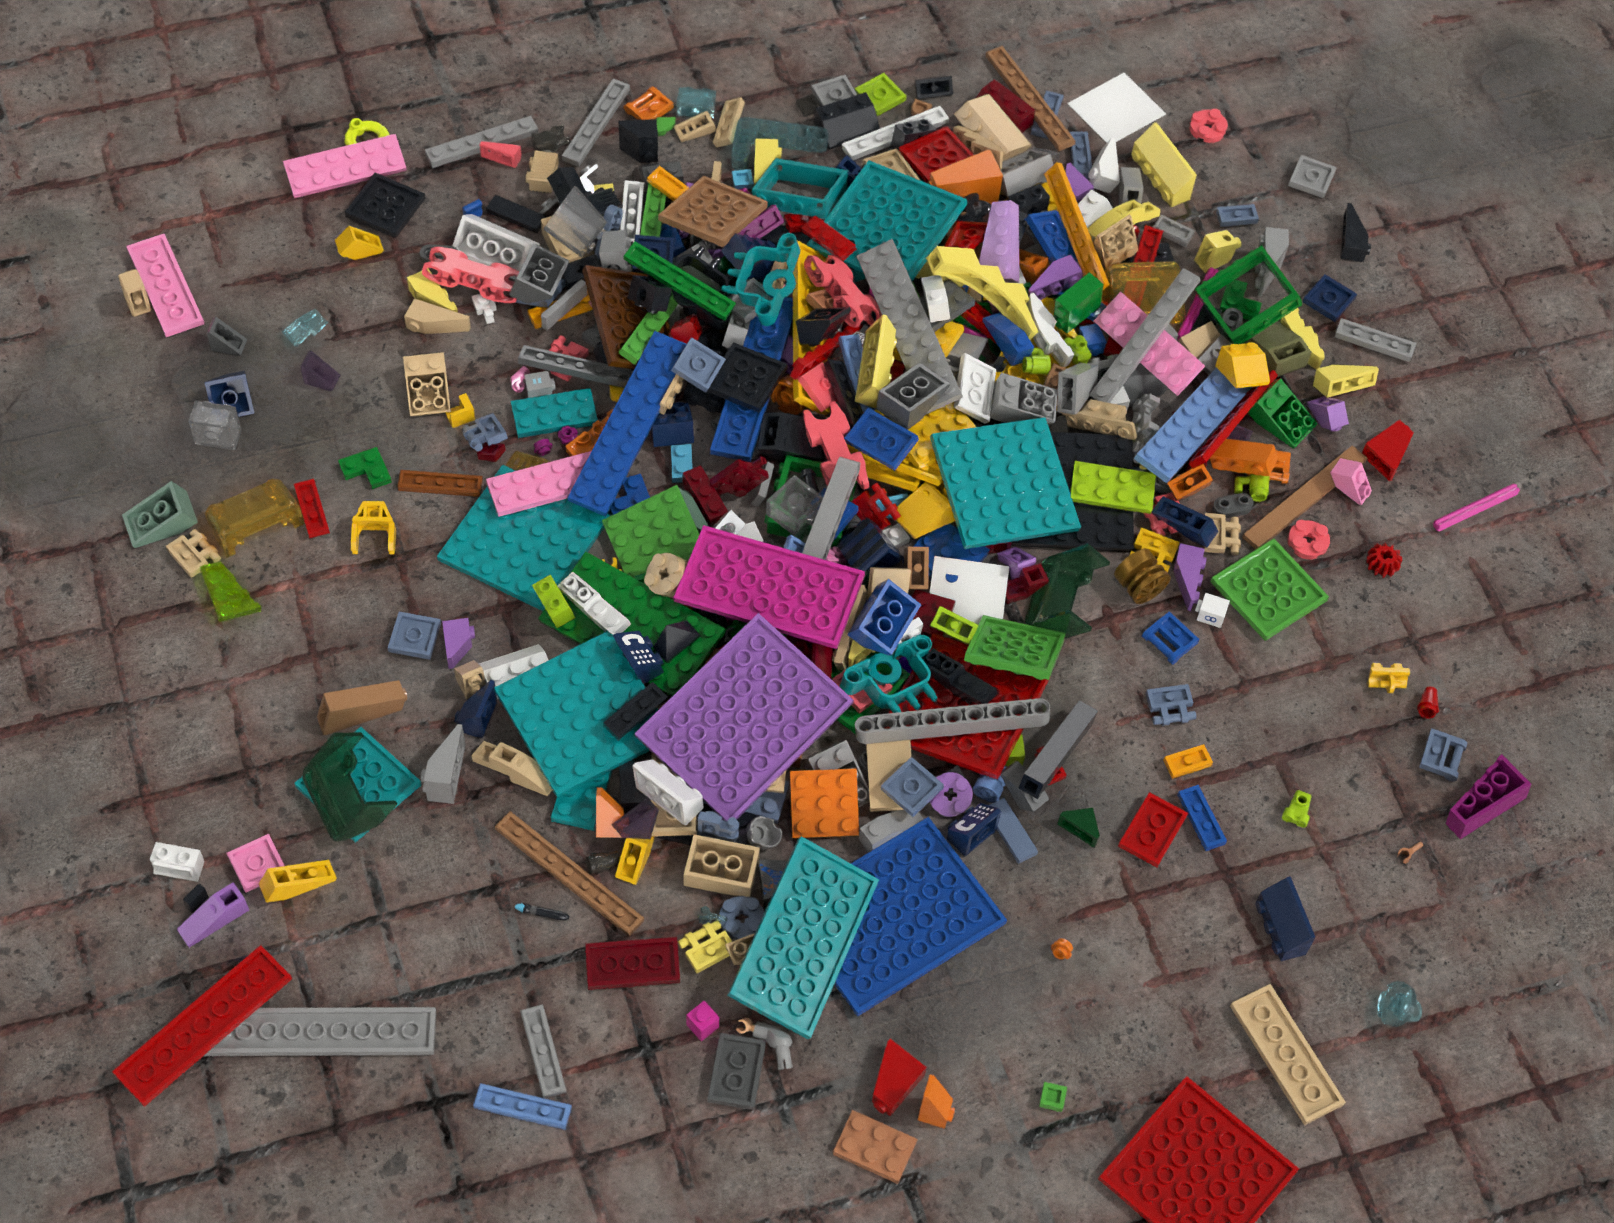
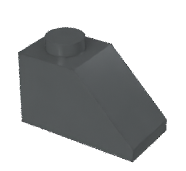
(1012, 778)

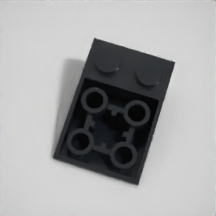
(786, 435)

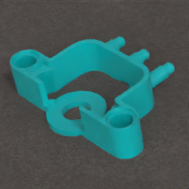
(786, 251)
(914, 650)

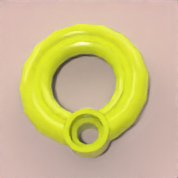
(358, 128)

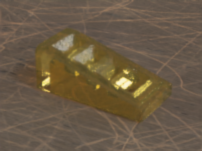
(530, 459)

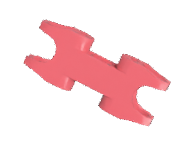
(457, 269)
(839, 283)
(831, 435)

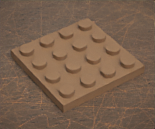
(712, 211)

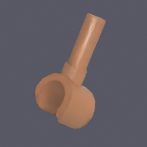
(1409, 852)

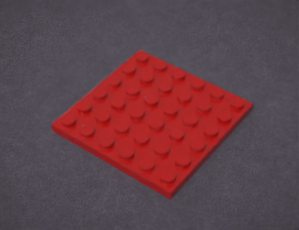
(982, 751)
(1197, 1164)

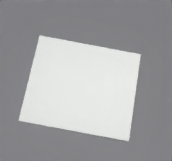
(1116, 108)
(977, 591)

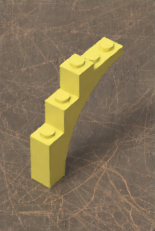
(964, 267)

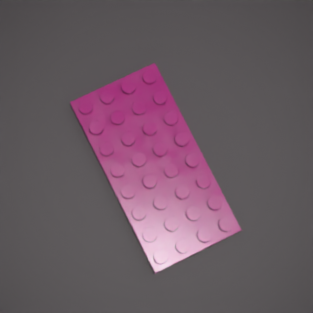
(786, 587)

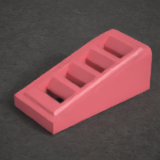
(502, 153)

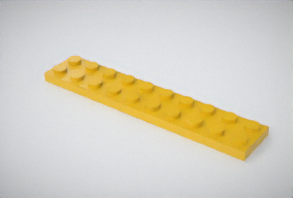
(801, 308)

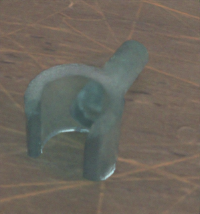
(710, 916)

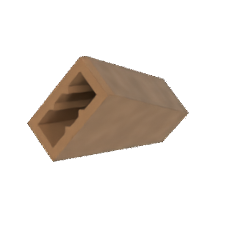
(359, 705)

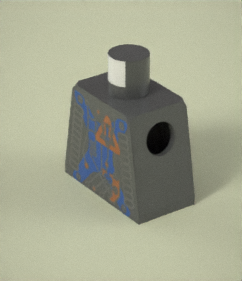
(769, 876)

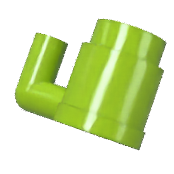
(1037, 363)
(1257, 486)

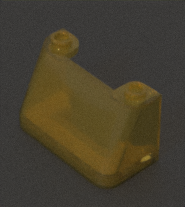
(1142, 284)
(251, 513)

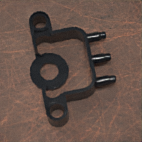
(710, 271)

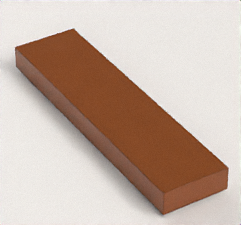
(440, 483)

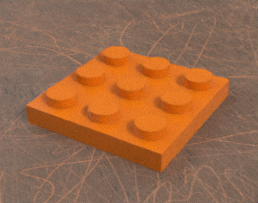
(824, 803)

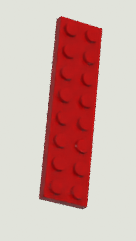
(202, 1025)

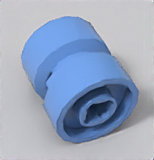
(989, 788)

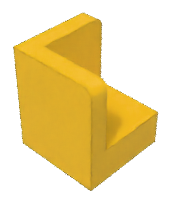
(461, 414)

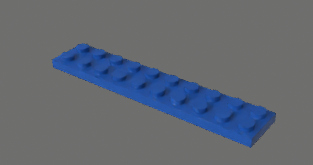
(738, 425)
(627, 426)

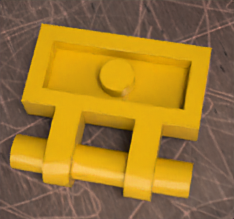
(1159, 545)

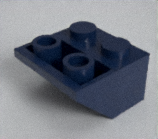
(674, 426)

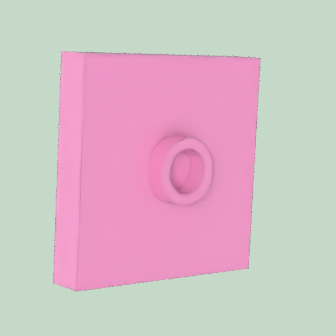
(253, 860)

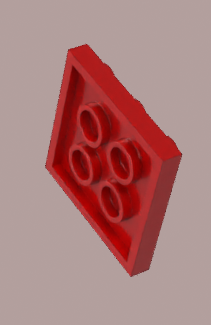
(934, 152)

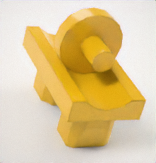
(1388, 678)

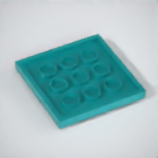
(376, 775)

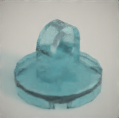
(1398, 1005)

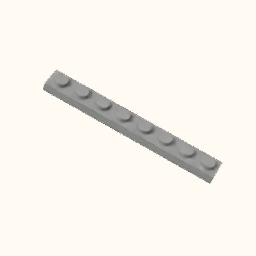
(1145, 336)

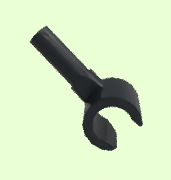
(998, 364)
(726, 638)

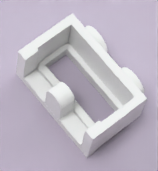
(177, 861)

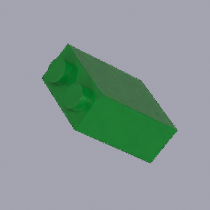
(1078, 302)

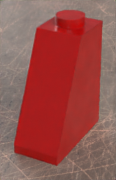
(1388, 448)
(896, 1078)

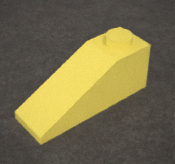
(765, 153)
(1344, 378)

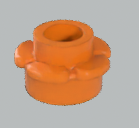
(1062, 949)

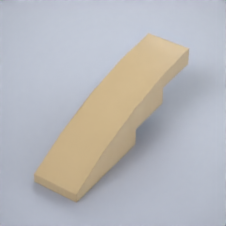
(978, 143)

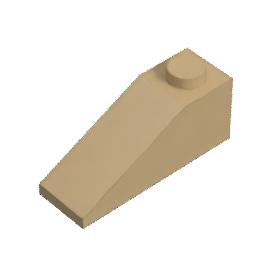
(432, 319)

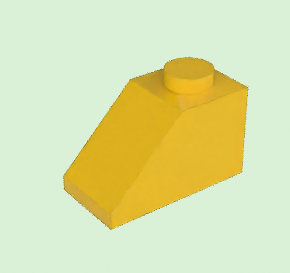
(358, 243)
(633, 859)

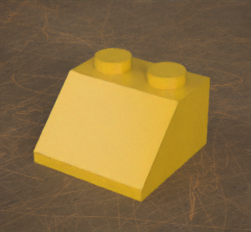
(1243, 365)

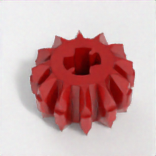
(1384, 560)

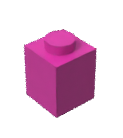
(702, 1021)

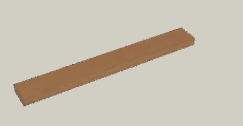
(1025, 90)
(1298, 502)
(570, 874)

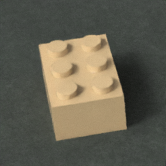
(721, 866)

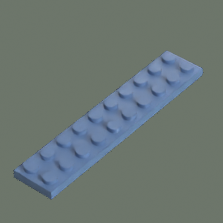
(1190, 426)

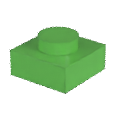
(1053, 1096)

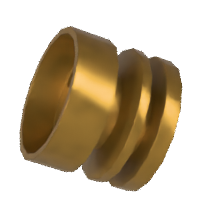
(1142, 576)

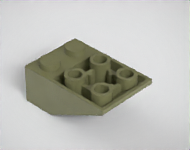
(1283, 349)

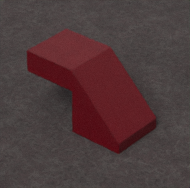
(1029, 581)

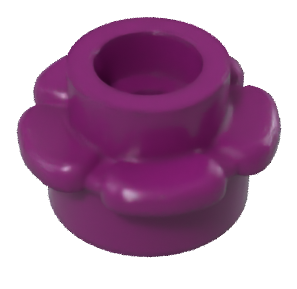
(565, 439)
(542, 447)

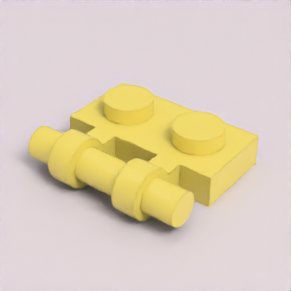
(710, 951)

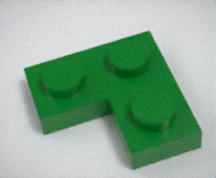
(1234, 298)
(368, 463)

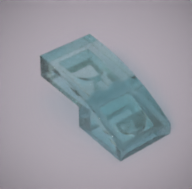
(305, 325)

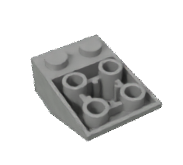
(1275, 243)
(966, 344)
(1022, 400)
(839, 757)

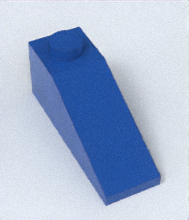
(1009, 337)

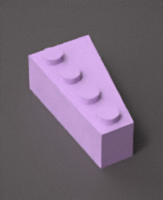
(1002, 240)

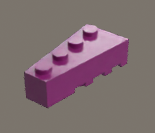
(1489, 797)

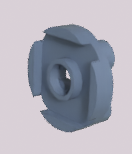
(741, 905)

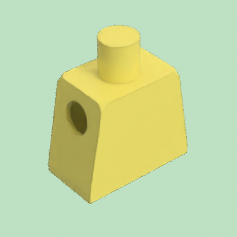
(1216, 250)

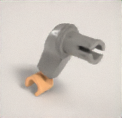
(774, 1037)

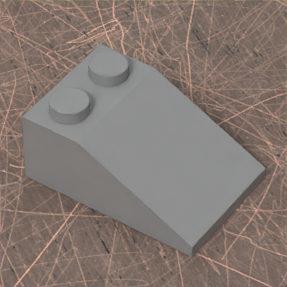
(444, 768)

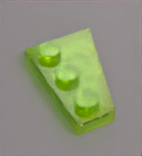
(226, 594)

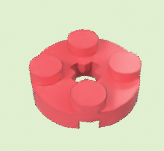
(1208, 117)
(1310, 529)

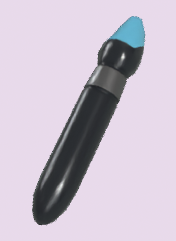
(540, 911)

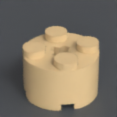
(665, 574)

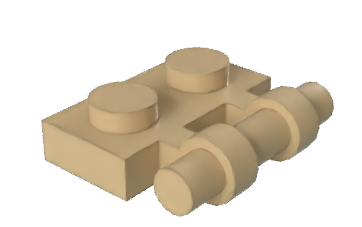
(1220, 541)
(187, 555)

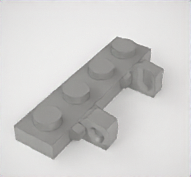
(1142, 419)

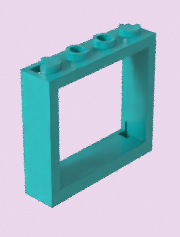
(804, 174)

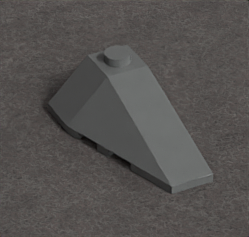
(1143, 382)

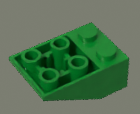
(1282, 414)

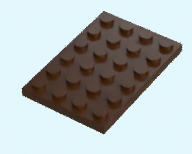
(613, 311)

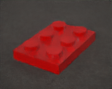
(1153, 829)

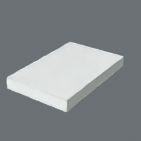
(977, 387)

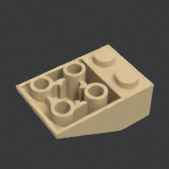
(1116, 242)
(427, 384)

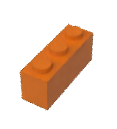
(1245, 457)

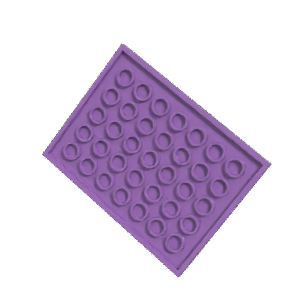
(744, 718)

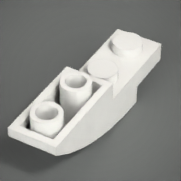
(1047, 336)
(593, 605)

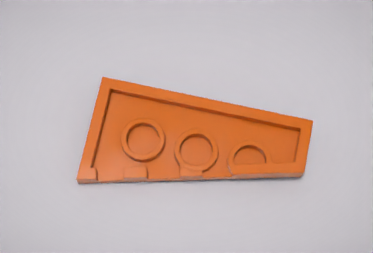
(586, 440)

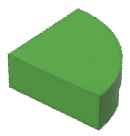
(665, 124)

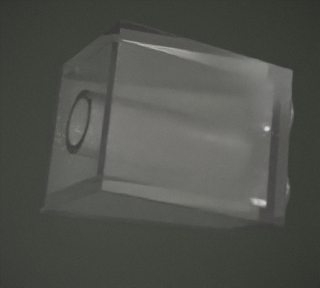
(576, 223)

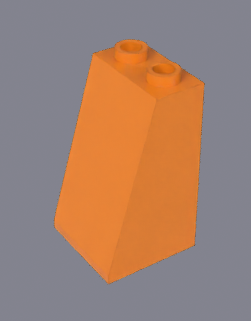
(971, 175)

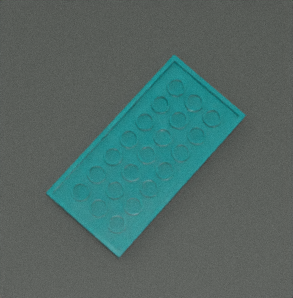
(803, 938)

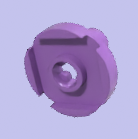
(958, 804)

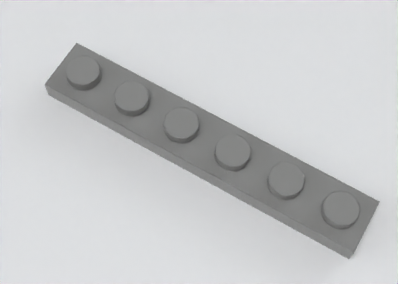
(595, 122)
(470, 144)

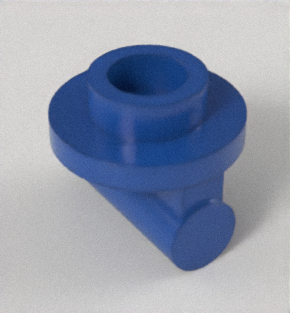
(473, 208)

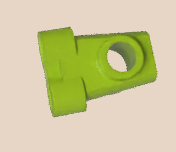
(1079, 348)
(1298, 809)

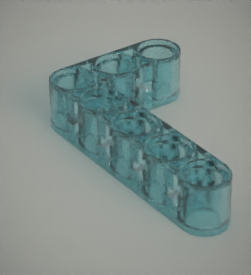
(788, 135)

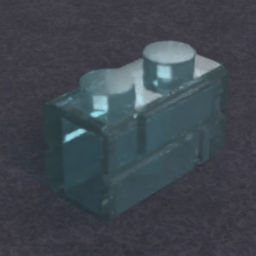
(696, 101)

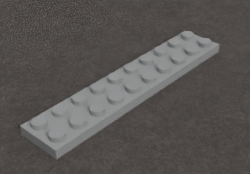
(903, 307)
(332, 1032)

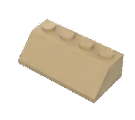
(990, 121)

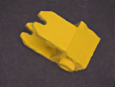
(373, 516)

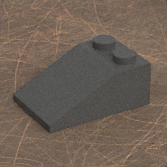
(911, 395)

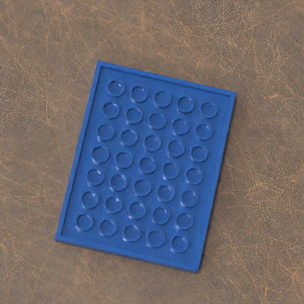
(917, 916)

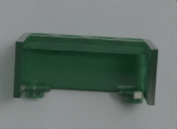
(1052, 604)
(335, 792)

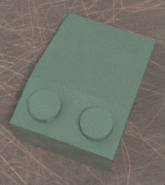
(160, 516)

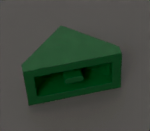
(1081, 824)

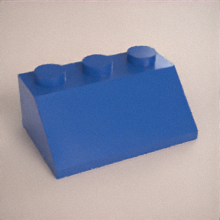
(884, 618)

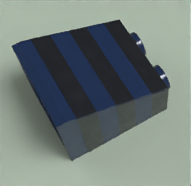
(869, 547)

